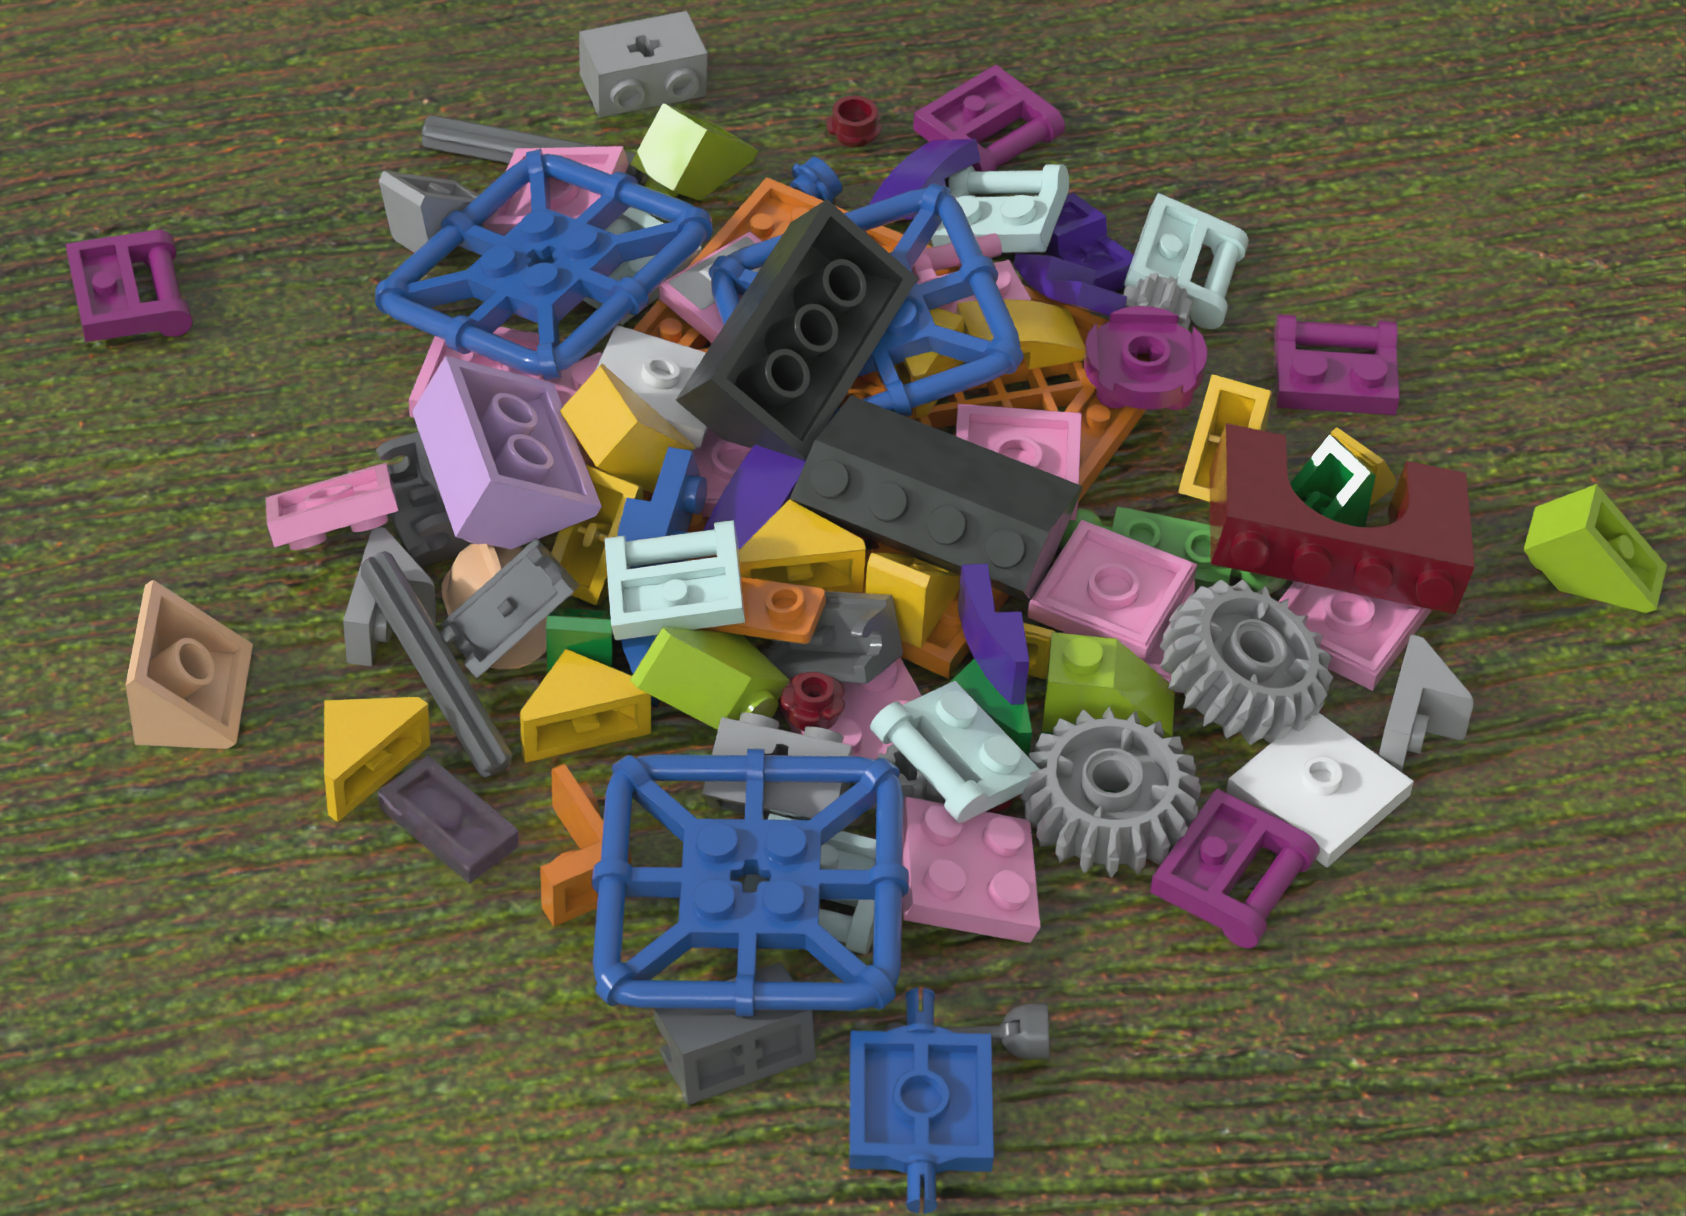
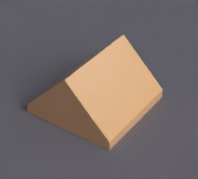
(185, 675)

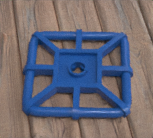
(518, 271)
(912, 328)
(783, 909)

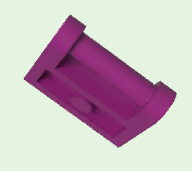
(984, 108)
(108, 289)
(1336, 378)
(1215, 856)

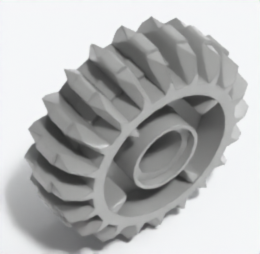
(1246, 661)
(1138, 822)

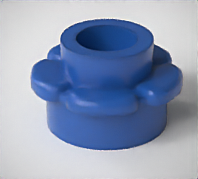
(816, 179)

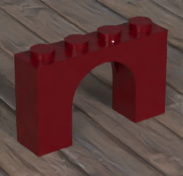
(1269, 531)

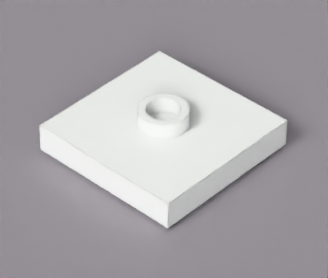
(656, 373)
(1322, 785)

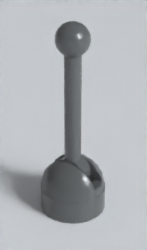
(1021, 1031)

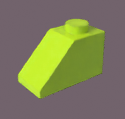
(689, 154)
(1594, 551)
(1100, 674)
(710, 675)

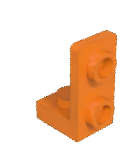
(778, 611)
(568, 878)

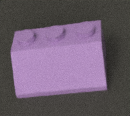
(502, 455)

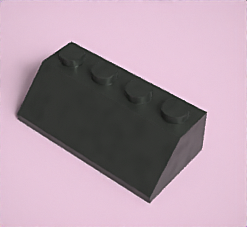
(798, 335)
(936, 496)

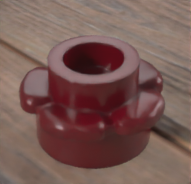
(854, 121)
(813, 700)

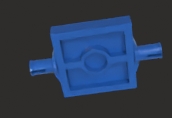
(920, 1101)

